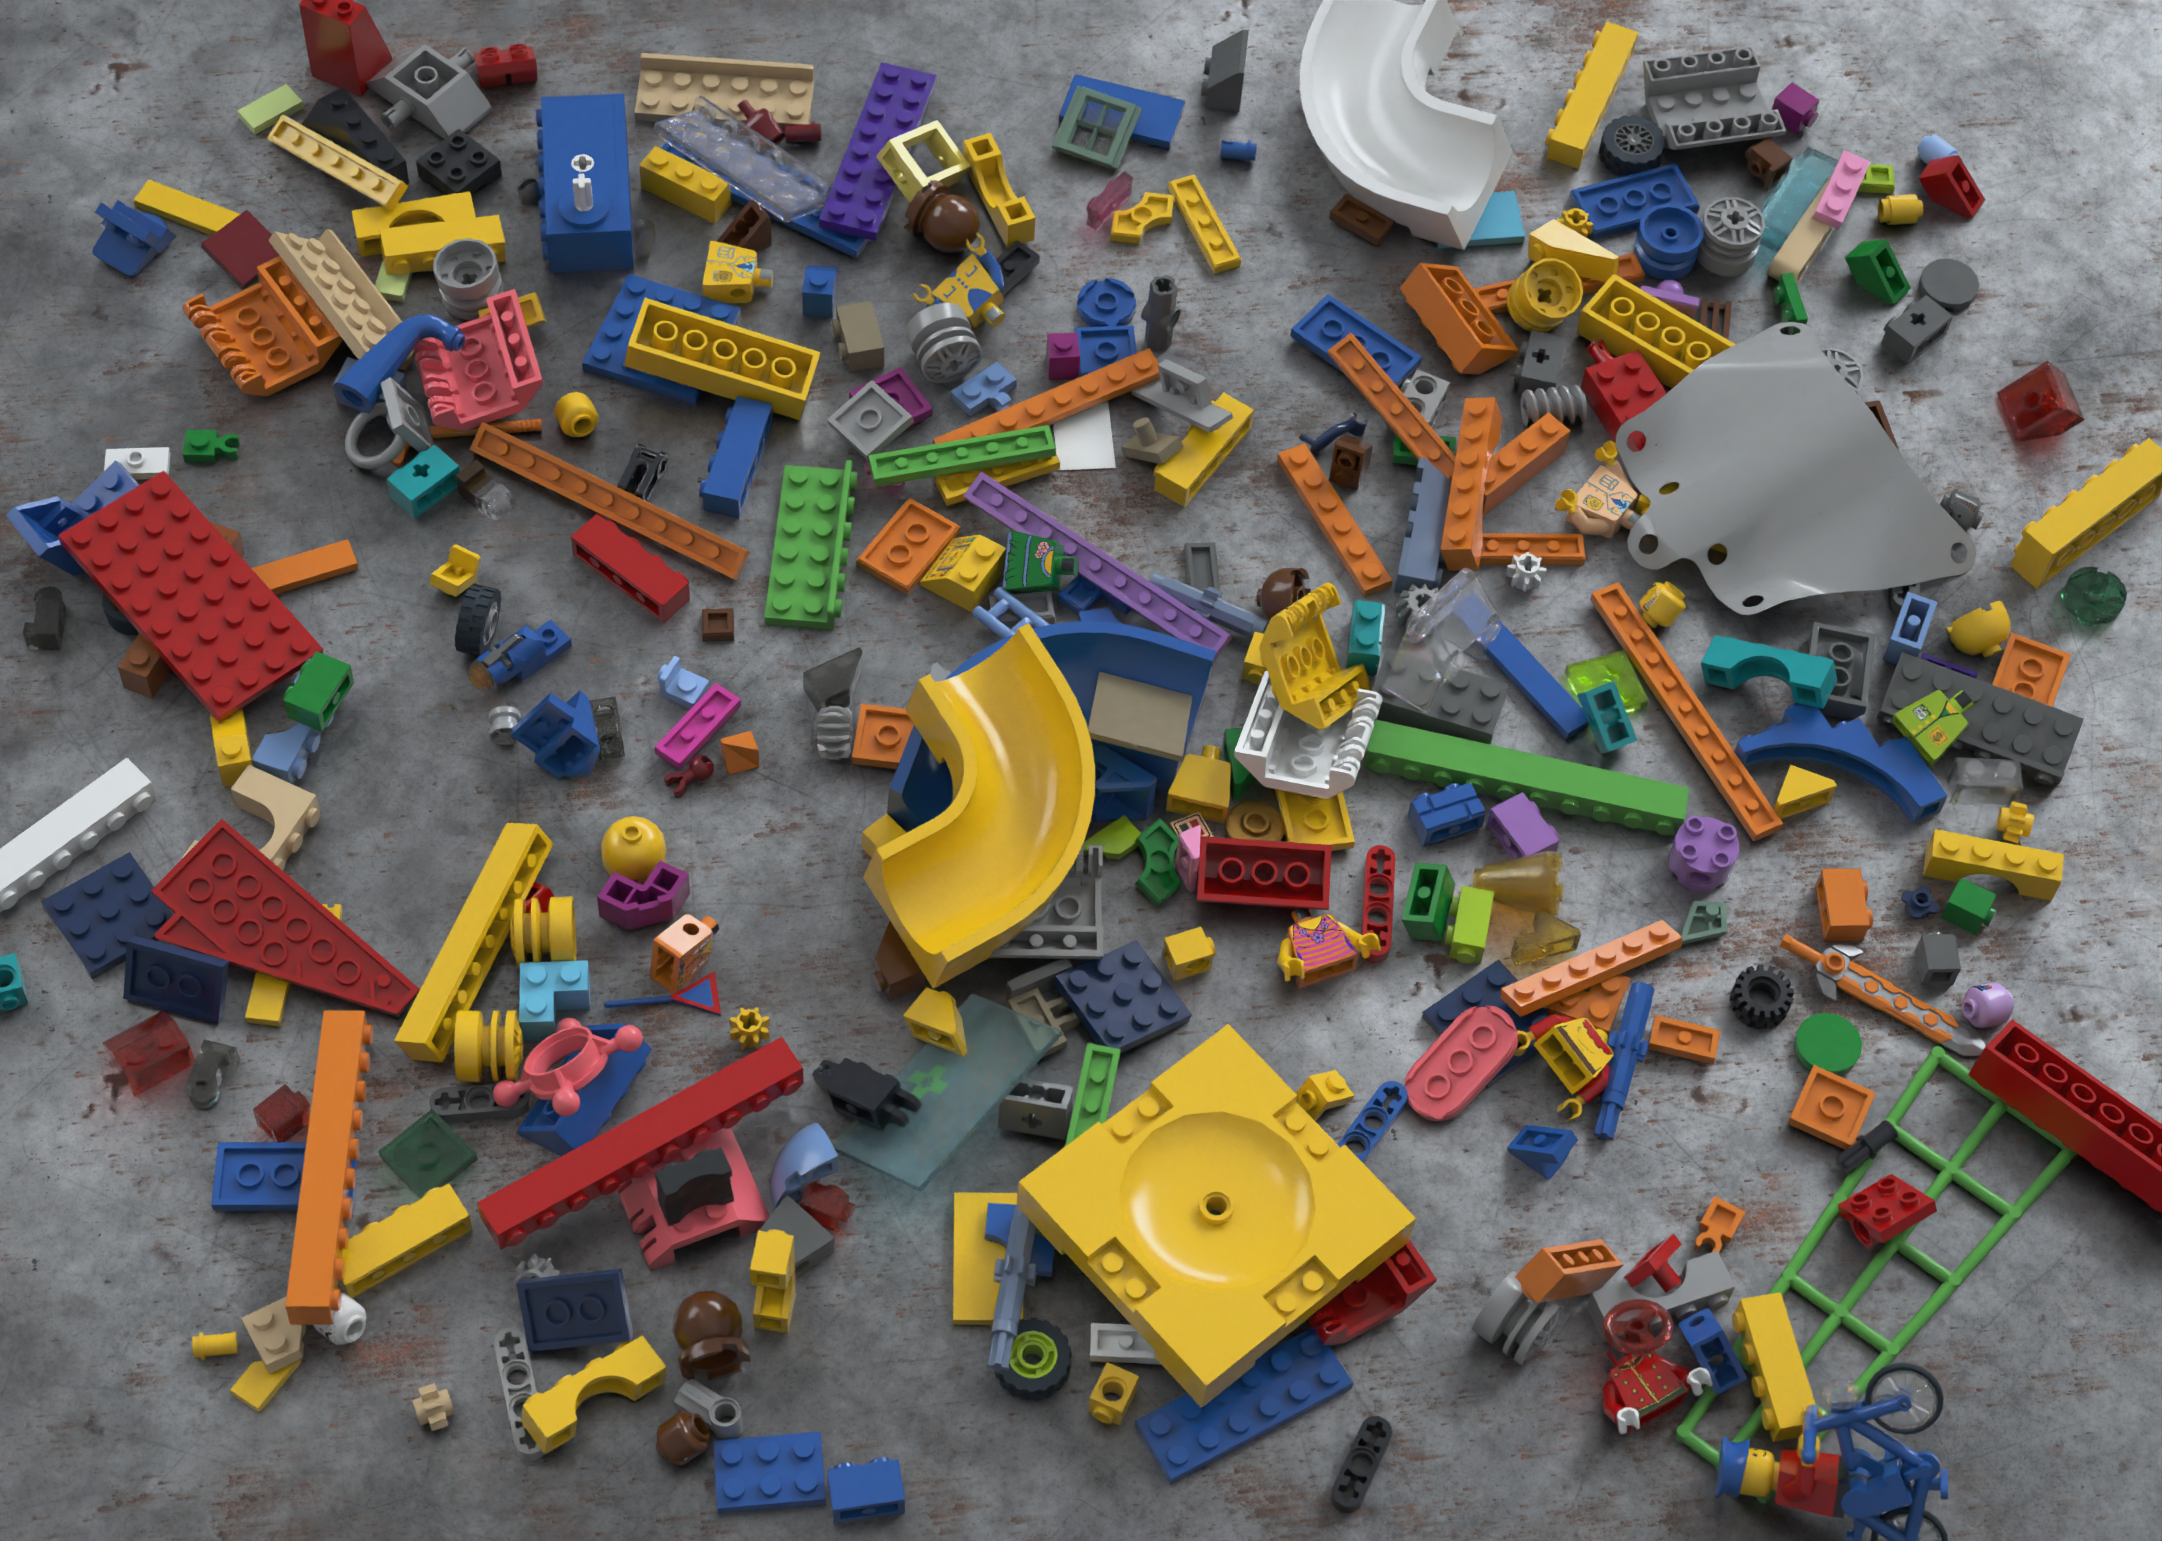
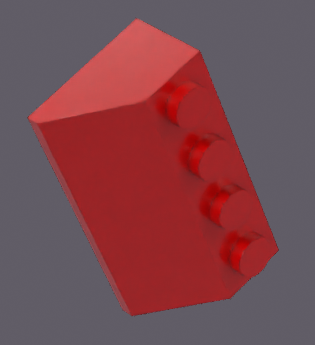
(1264, 873)

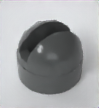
(528, 190)

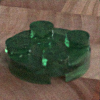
(2090, 610)

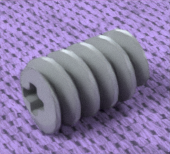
(1557, 403)

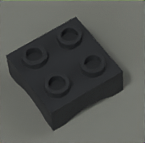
(458, 165)
(694, 1184)

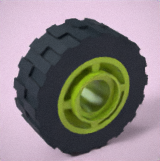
(1050, 1373)

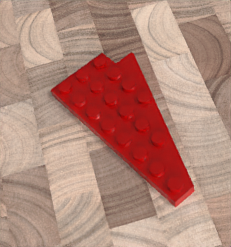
(255, 916)

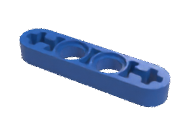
(1371, 1137)

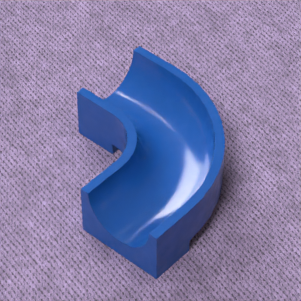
(1080, 651)

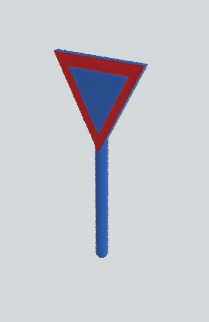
(700, 995)

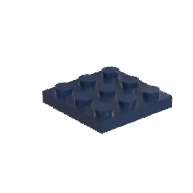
(105, 911)
(1482, 991)
(1122, 998)

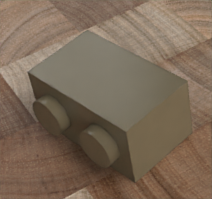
(859, 336)

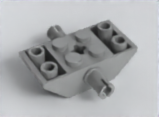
(431, 91)

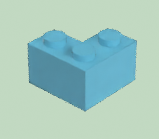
(550, 988)

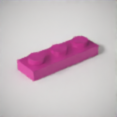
(697, 726)

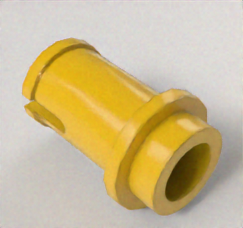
(214, 1345)

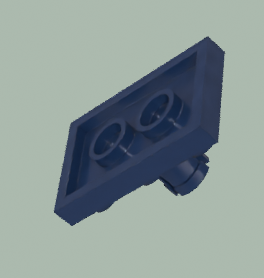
(175, 979)
(575, 1310)

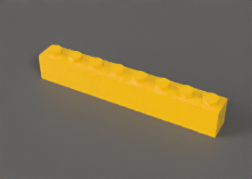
(473, 942)

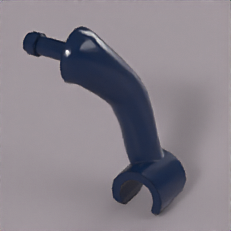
(1352, 426)

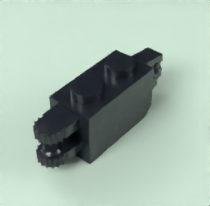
(865, 1093)

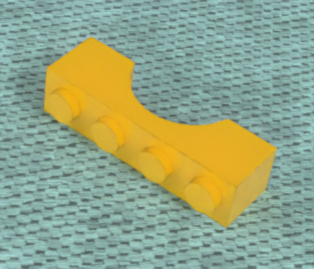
(427, 210)
(1009, 214)
(1957, 855)
(774, 1275)
(629, 1371)

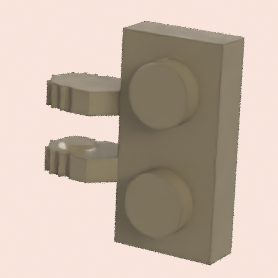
(1034, 1006)

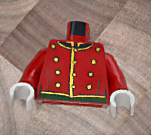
(1646, 1388)

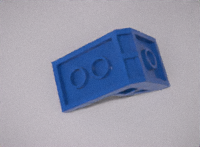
(47, 518)
(1121, 788)

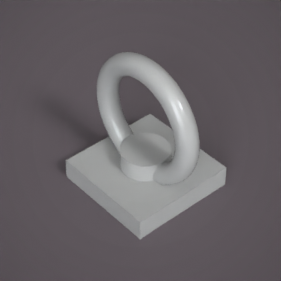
(405, 419)

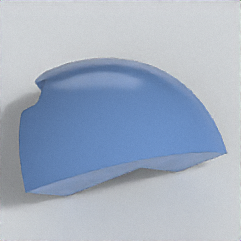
(801, 1161)

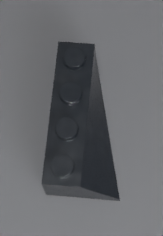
(347, 125)

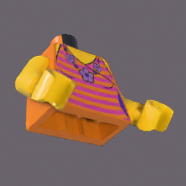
(1321, 948)

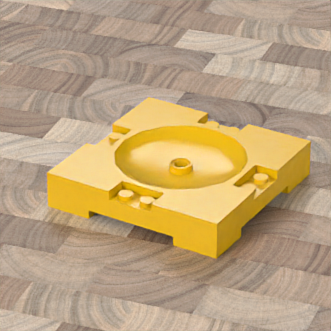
(1201, 1285)

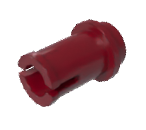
(803, 133)

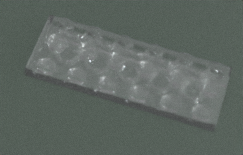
(746, 160)

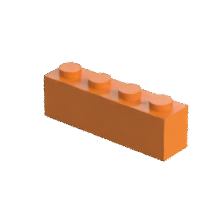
(1523, 459)
(1568, 1271)

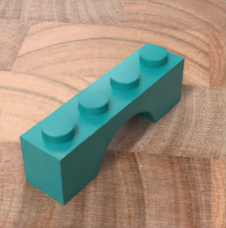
(1733, 661)

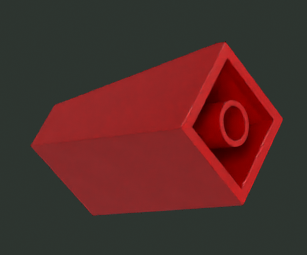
(343, 43)

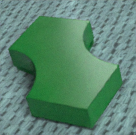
(1158, 850)

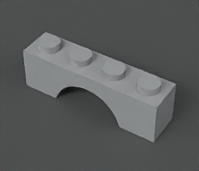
(1702, 1286)

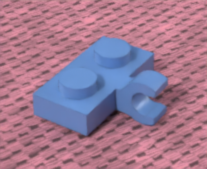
(985, 389)

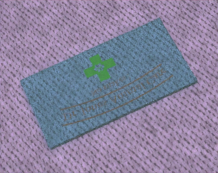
(953, 1091)

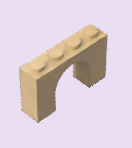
(282, 805)

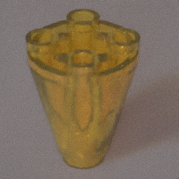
(1524, 882)

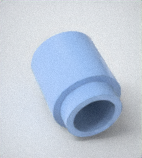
(1934, 148)

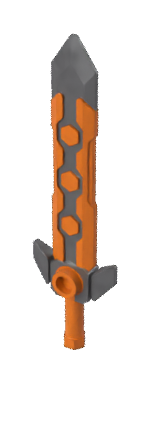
(1837, 970)

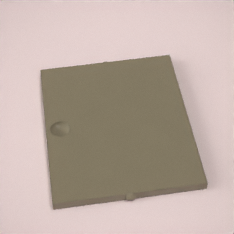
(1140, 716)

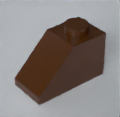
(895, 967)

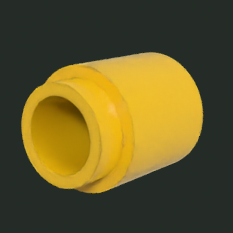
(1900, 209)

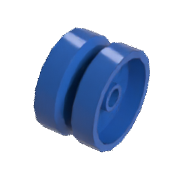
(1668, 241)

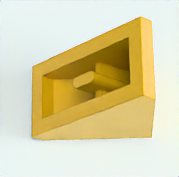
(1802, 792)

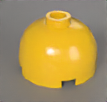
(1981, 630)
(633, 848)

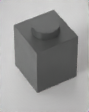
(1937, 959)

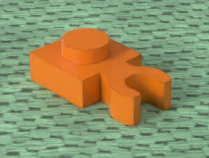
(1718, 1224)

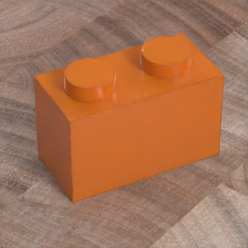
(1843, 905)

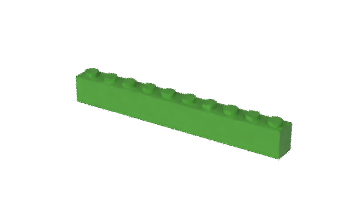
(1542, 779)

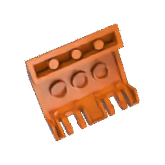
(266, 332)

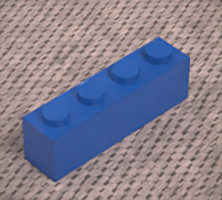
(737, 457)

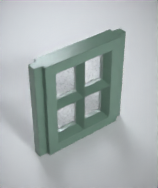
(1097, 128)

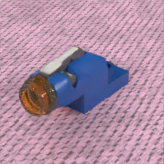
(518, 655)

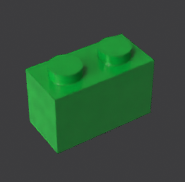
(318, 691)
(1428, 901)

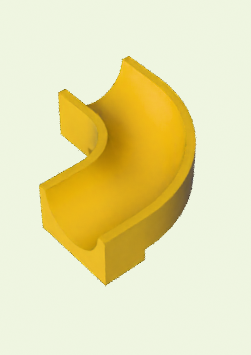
(1014, 816)

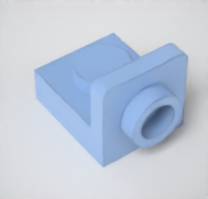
(681, 685)

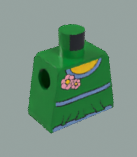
(1035, 564)

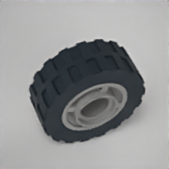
(477, 620)

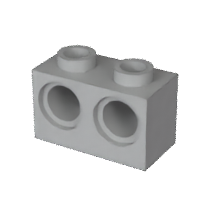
(1426, 394)

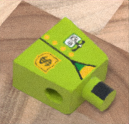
(1933, 723)

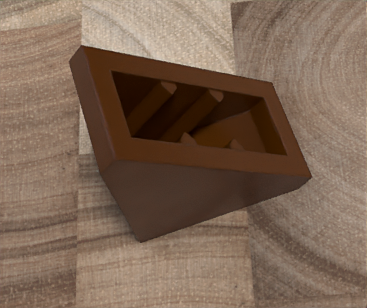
(749, 229)

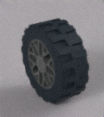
(1631, 145)

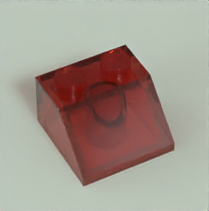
(2040, 404)
(150, 1052)

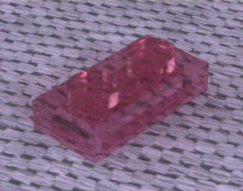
(1110, 200)

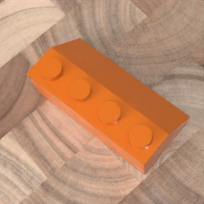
(1457, 318)

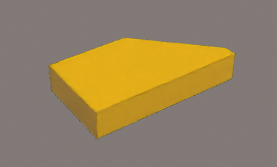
(258, 1387)

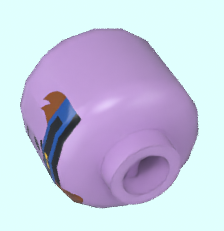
(1987, 1005)

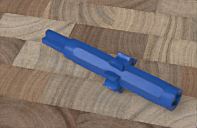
(1627, 1049)

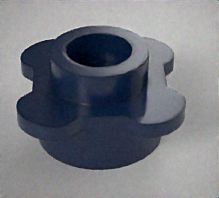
(1916, 909)

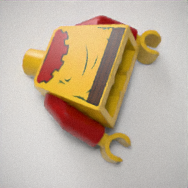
(1574, 1053)

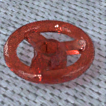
(1637, 1330)

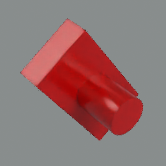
(1656, 1264)

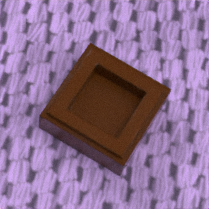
(718, 624)

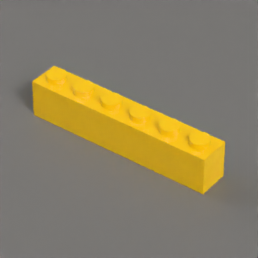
(1592, 94)

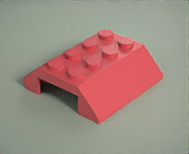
(489, 375)
(643, 1209)

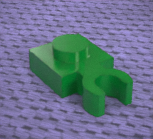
(206, 445)

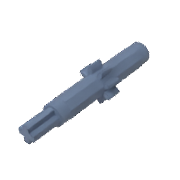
(1211, 606)
(1014, 1276)

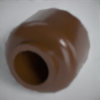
(682, 1437)

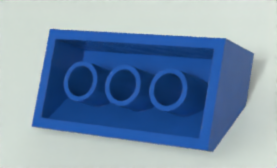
(597, 1100)

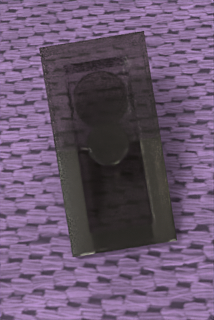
(834, 680)

